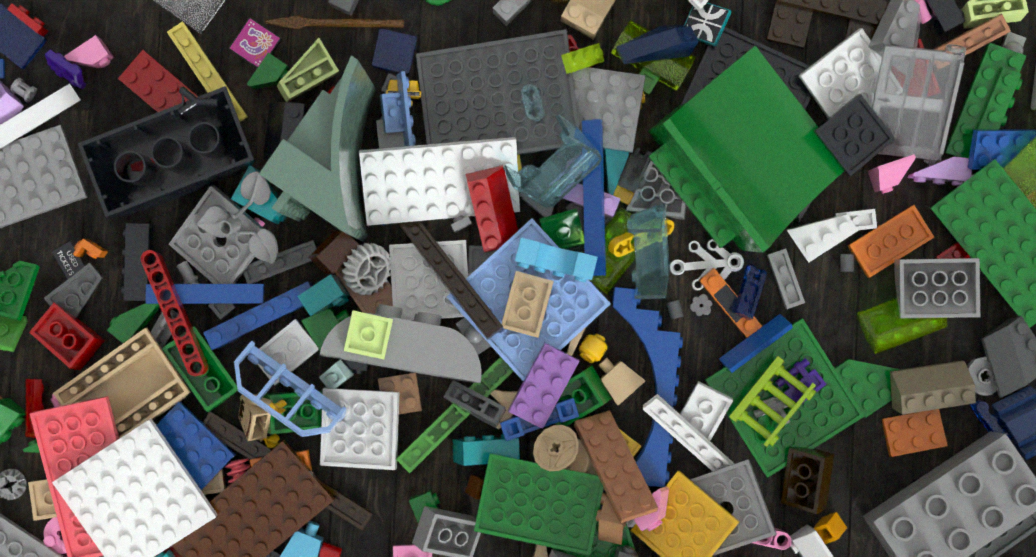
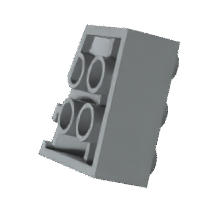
(898, 26)
(657, 191)

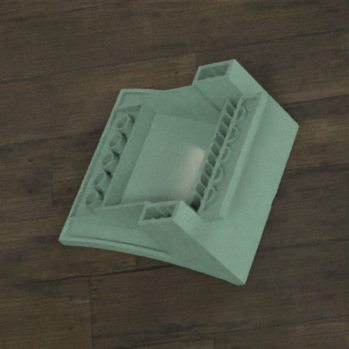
(322, 158)

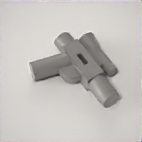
(775, 404)

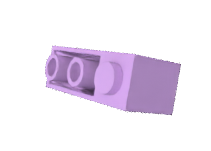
(949, 170)

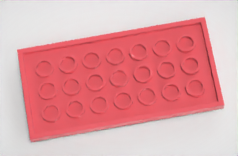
(65, 440)

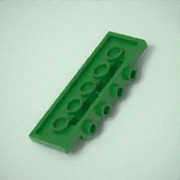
(987, 97)

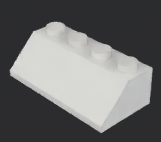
(808, 543)

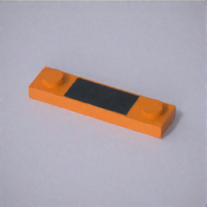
(726, 300)

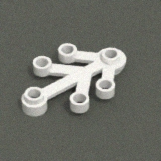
(709, 263)

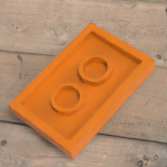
(914, 432)

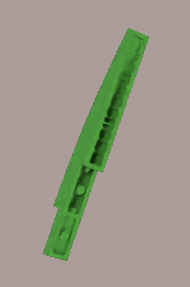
(451, 418)

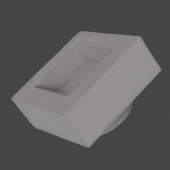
(460, 223)

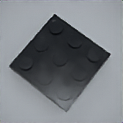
(854, 135)

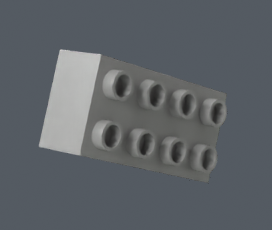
(958, 503)

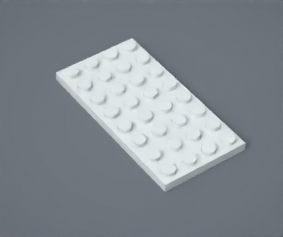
(429, 179)

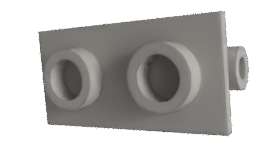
(161, 330)

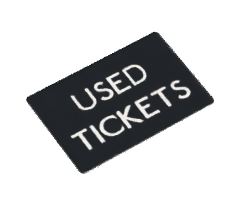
(67, 261)

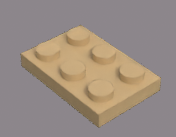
(527, 304)

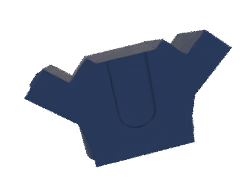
(1018, 418)

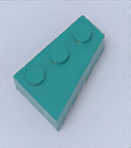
(324, 295)

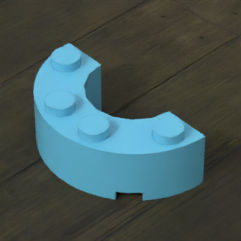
(555, 259)

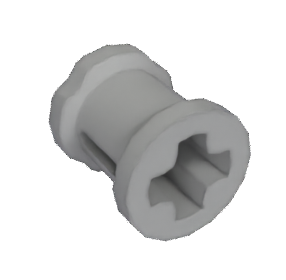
(23, 90)

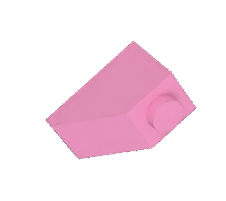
(91, 54)

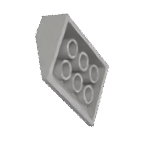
(938, 288)

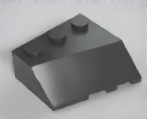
(1011, 354)

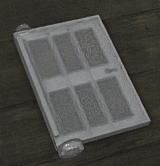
(918, 98)

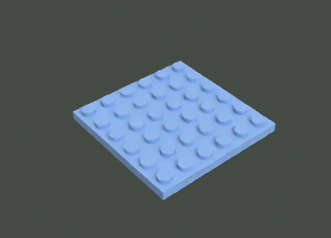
(568, 311)

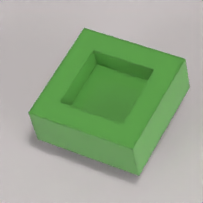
(650, 81)

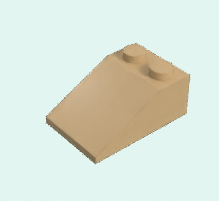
(586, 15)

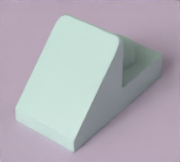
(336, 375)

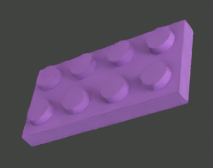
(543, 385)

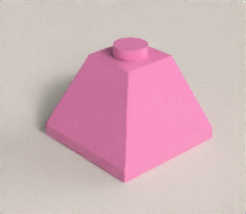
(889, 174)

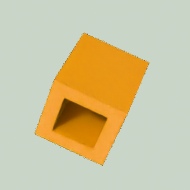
(830, 528)

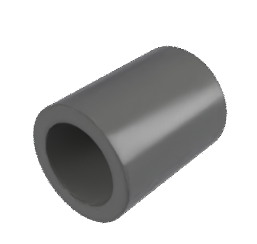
(846, 262)
(675, 309)

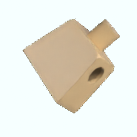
(619, 380)

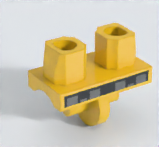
(413, 90)

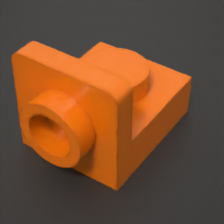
(91, 247)

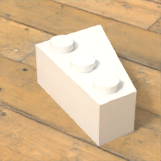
(822, 235)

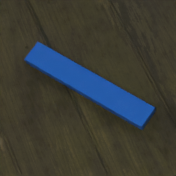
(212, 294)

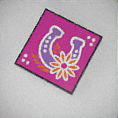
(254, 42)

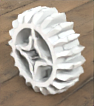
(362, 267)

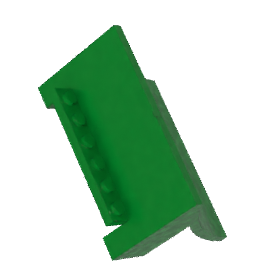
(743, 155)

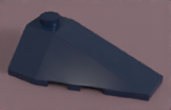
(659, 44)

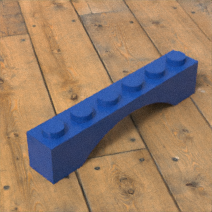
(255, 317)

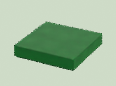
(564, 229)

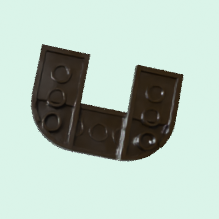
(792, 18)

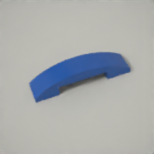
(516, 426)

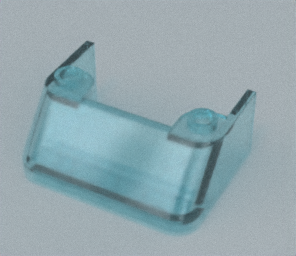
(560, 171)
(651, 252)

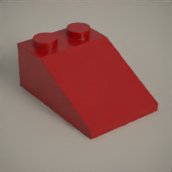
(66, 337)

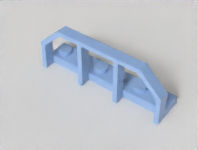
(288, 379)

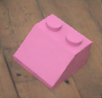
(653, 520)

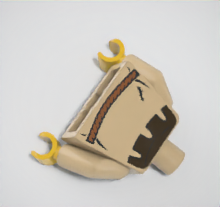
(256, 420)

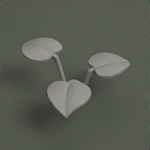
(217, 223)

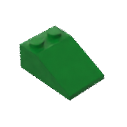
(587, 392)
(305, 417)

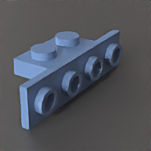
(396, 111)

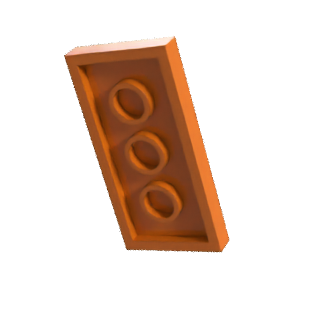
(890, 241)

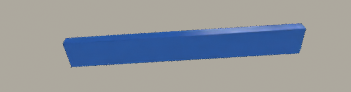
(594, 200)

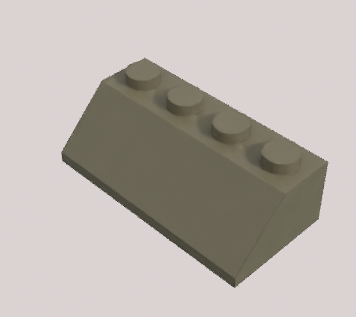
(932, 387)

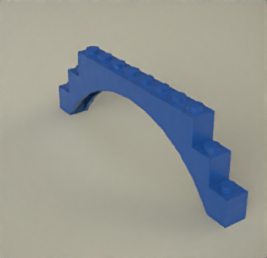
(662, 352)

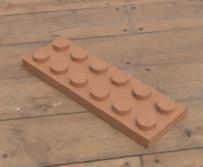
(615, 466)

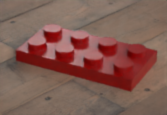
(153, 82)

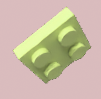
(368, 335)

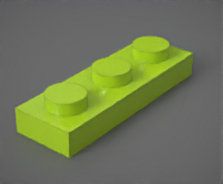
(582, 58)

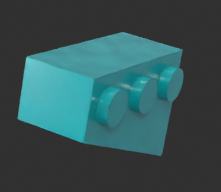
(477, 450)

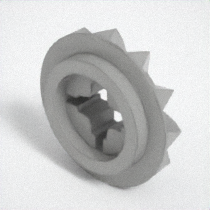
(17, 489)

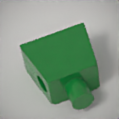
(322, 323)

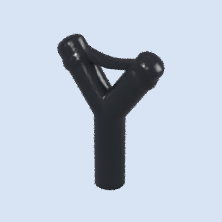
(194, 101)

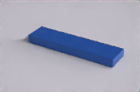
(755, 343)

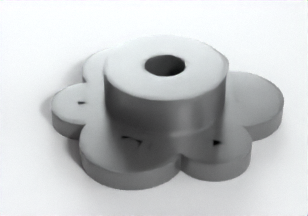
(705, 309)

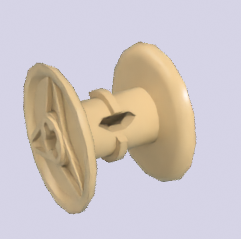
(560, 449)

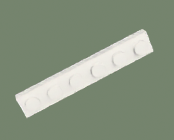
(686, 434)

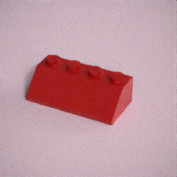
(492, 206)

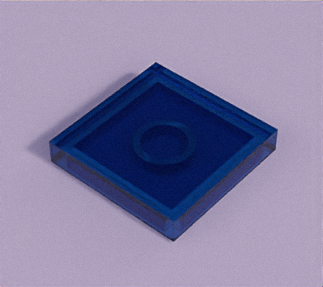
(394, 51)

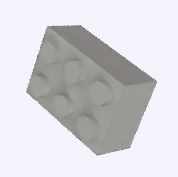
(446, 533)

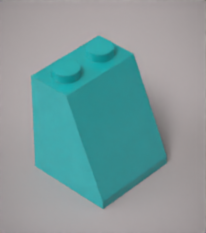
(264, 210)

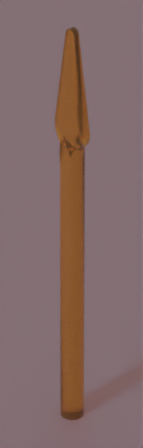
(299, 22)

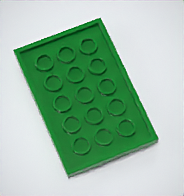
(539, 504)

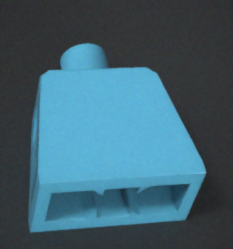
(304, 542)

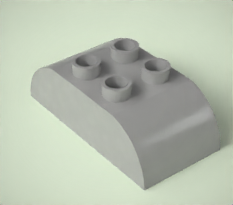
(414, 347)

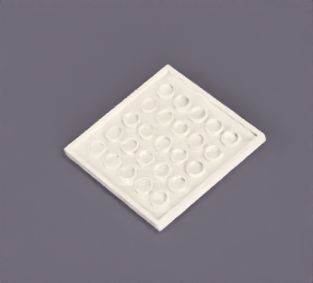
(135, 495)

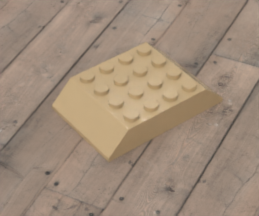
(134, 378)

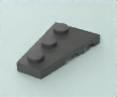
(76, 290)

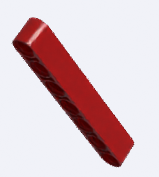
(167, 306)

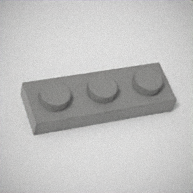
(785, 279)

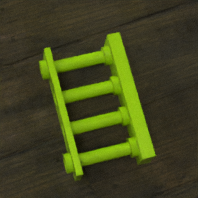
(765, 384)

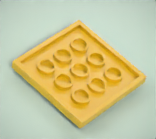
(692, 523)

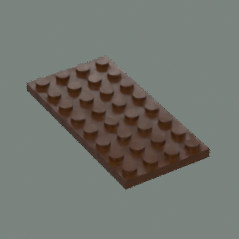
(260, 508)

